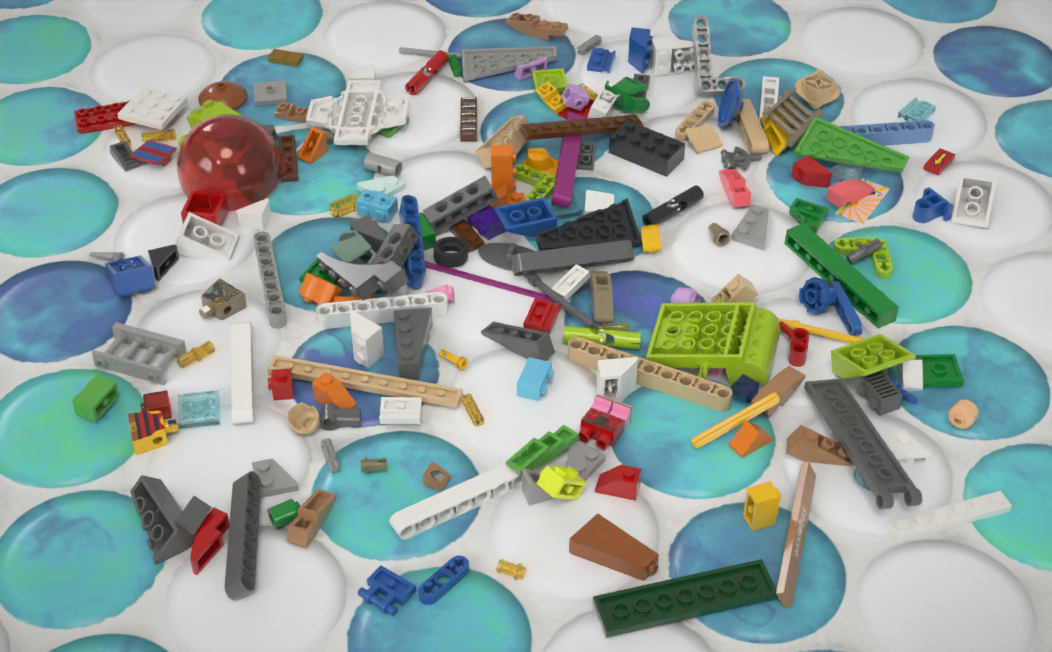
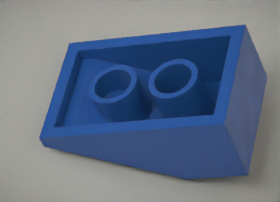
(527, 217)
(131, 275)

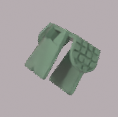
(352, 247)

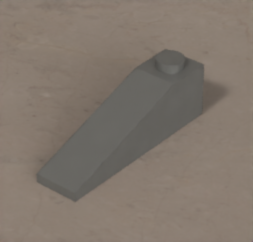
(521, 340)

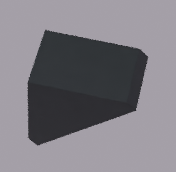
(162, 260)

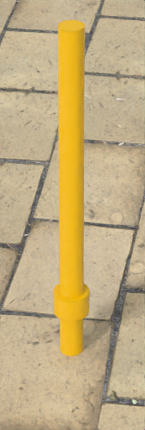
(821, 332)

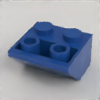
(640, 48)

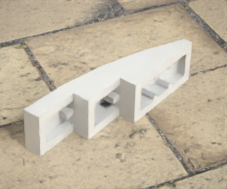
(769, 93)

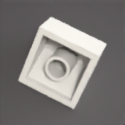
(366, 340)

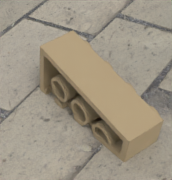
(506, 135)

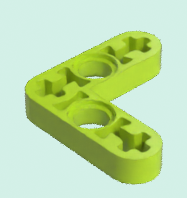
(525, 174)
(842, 247)

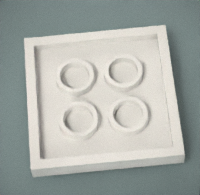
(152, 108)

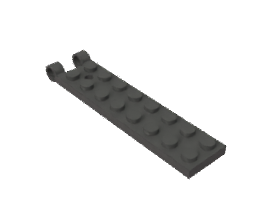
(862, 443)

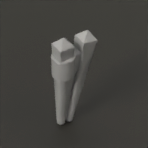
(108, 255)

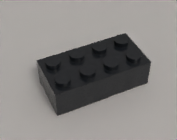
(646, 148)

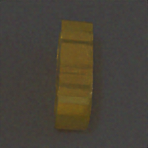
(344, 206)

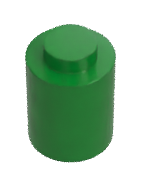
(283, 513)

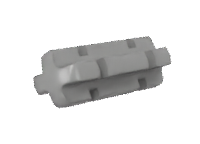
(589, 44)
(330, 455)

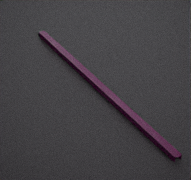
(487, 281)

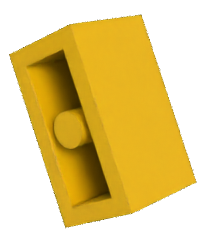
(761, 505)

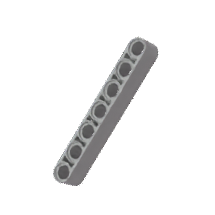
(270, 280)

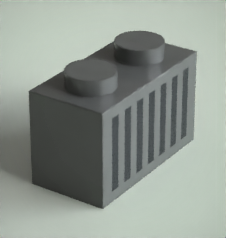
(880, 392)

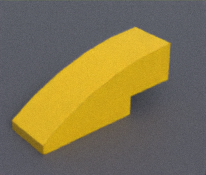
(776, 136)

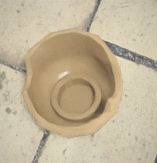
(303, 418)

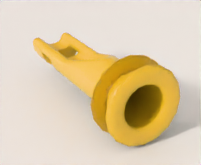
(461, 362)

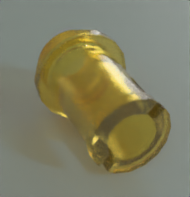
(515, 570)

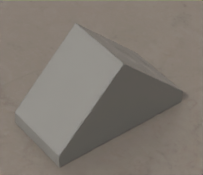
(533, 492)

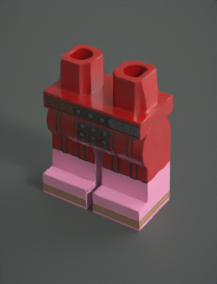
(605, 421)

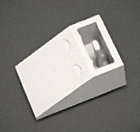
(672, 56)

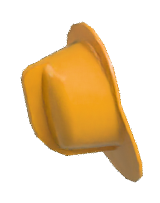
(541, 160)

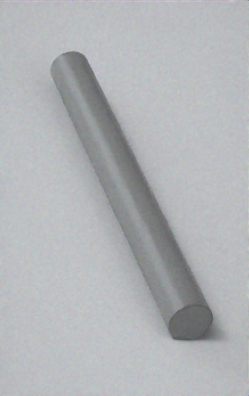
(422, 52)

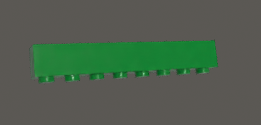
(833, 267)

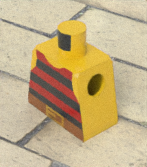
(150, 430)

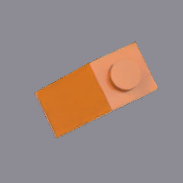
(331, 391)

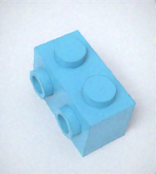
(377, 205)

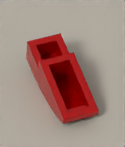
(208, 539)

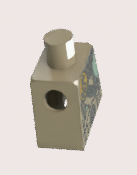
(222, 300)

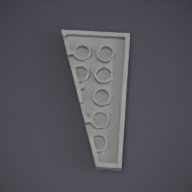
(493, 61)

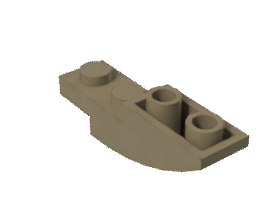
(601, 296)

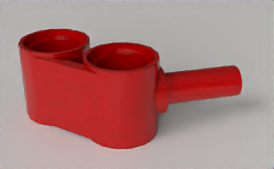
(798, 344)

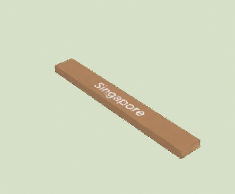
(796, 535)

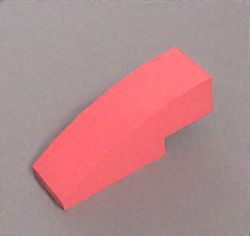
(735, 187)
(848, 192)

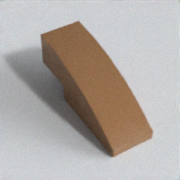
(783, 384)
(310, 517)

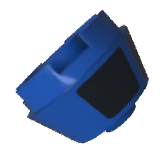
(817, 295)

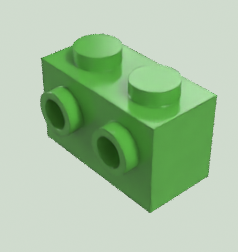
(96, 398)

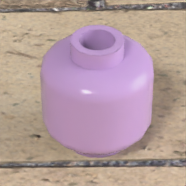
(685, 295)

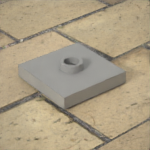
(270, 93)

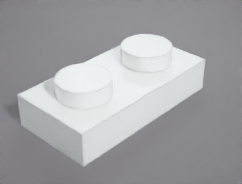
(571, 282)

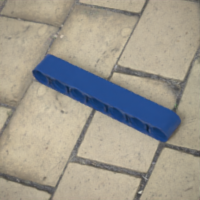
(415, 262)

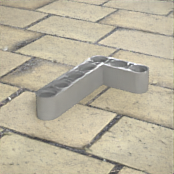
(706, 63)

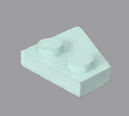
(387, 185)

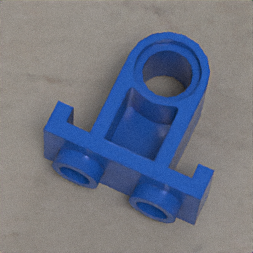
(931, 207)

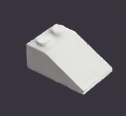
(974, 201)
(205, 239)

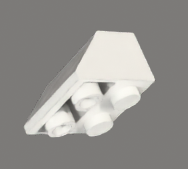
(616, 377)

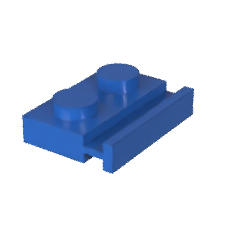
(601, 60)

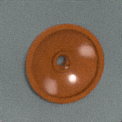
(227, 92)

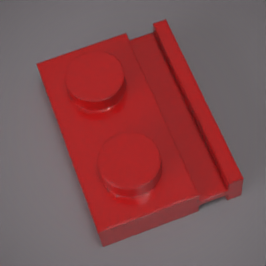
(542, 315)

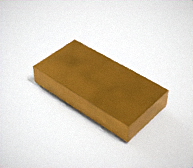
(285, 57)

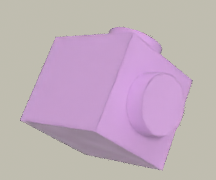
(575, 97)

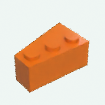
(502, 167)

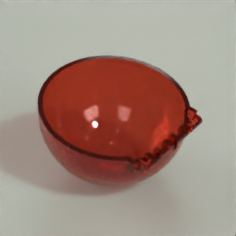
(230, 158)

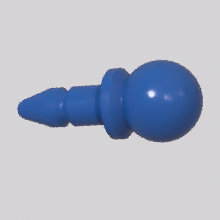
(906, 395)

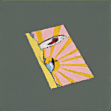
(863, 208)

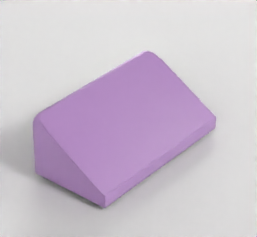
(525, 71)

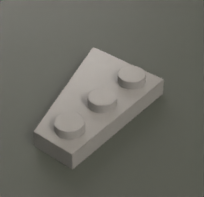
(752, 228)

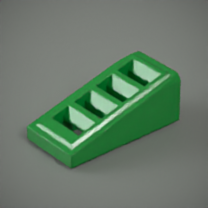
(427, 232)

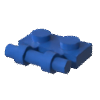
(389, 584)

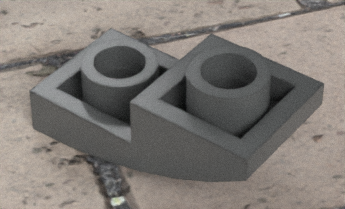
(644, 79)
(586, 156)

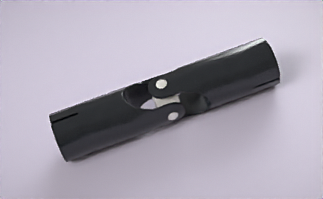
(673, 206)

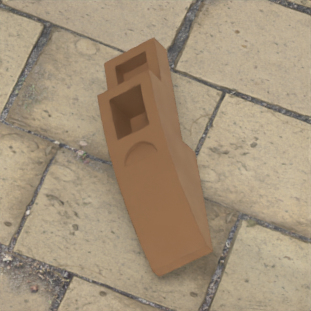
(534, 27)

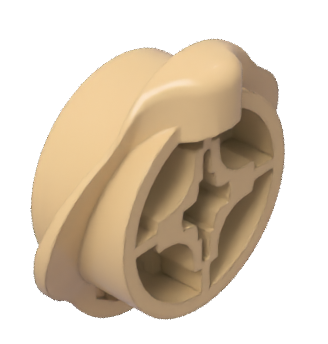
(817, 89)

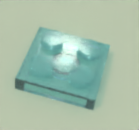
(198, 409)

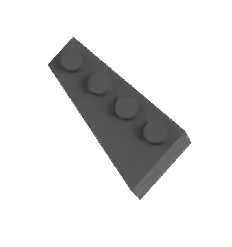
(412, 335)

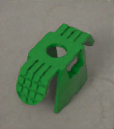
(625, 102)

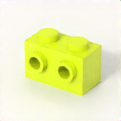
(561, 482)

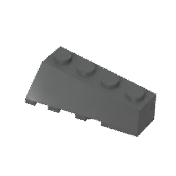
(159, 516)

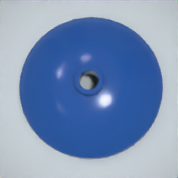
(730, 103)

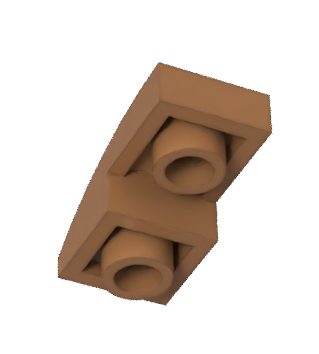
(289, 112)

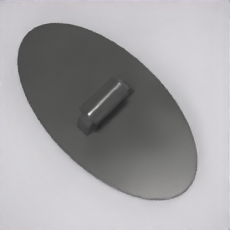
(499, 254)

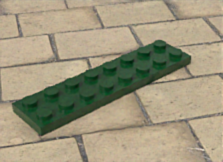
(684, 598)

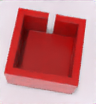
(199, 205)

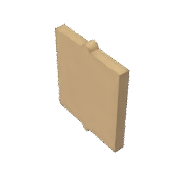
(703, 138)

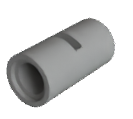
(383, 165)

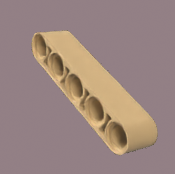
(752, 129)

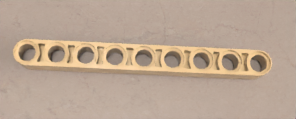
(656, 376)

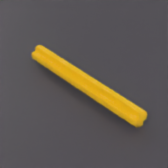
(735, 420)

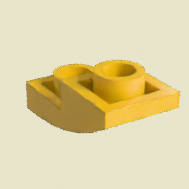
(551, 97)
(651, 238)

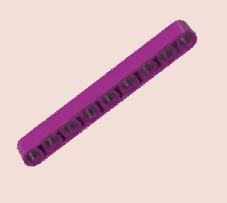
(566, 167)

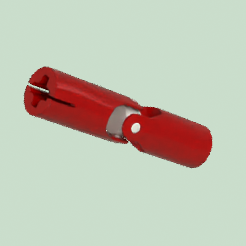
(423, 76)

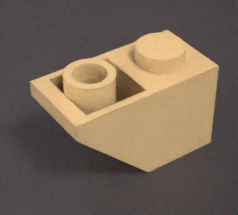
(737, 290)

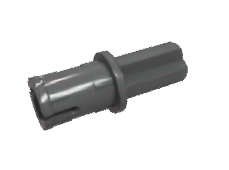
(864, 251)

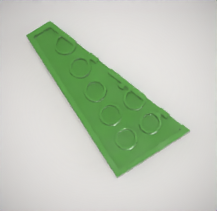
(839, 145)

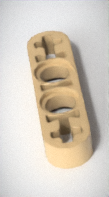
(695, 121)

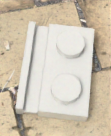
(400, 410)

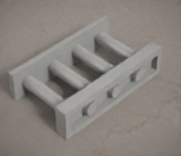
(137, 339)

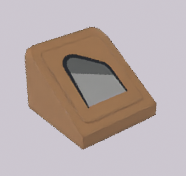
(436, 477)

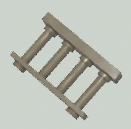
(799, 129)

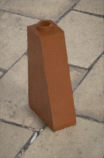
(613, 548)

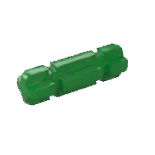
(455, 66)

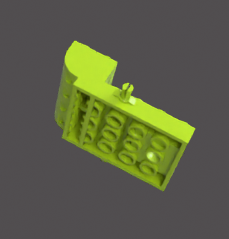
(717, 336)

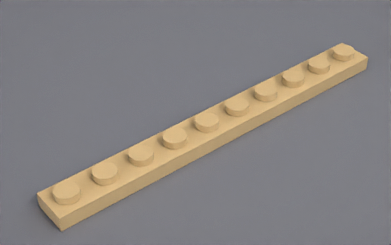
(371, 382)

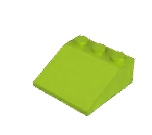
(868, 356)

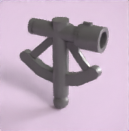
(731, 160)

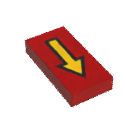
(939, 161)

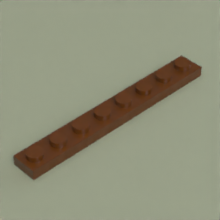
(575, 127)

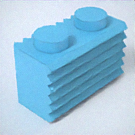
(535, 379)

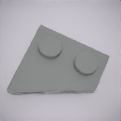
(584, 459)
(273, 478)

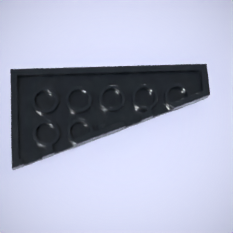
(597, 227)

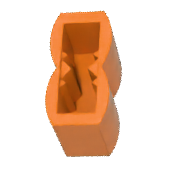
(318, 290)

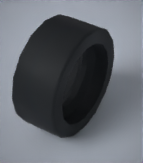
(450, 259)

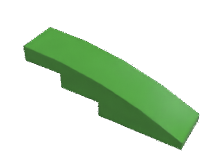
(545, 449)

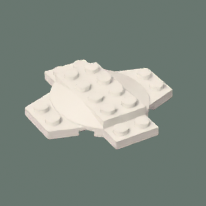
(358, 112)

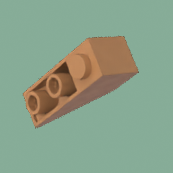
(816, 448)

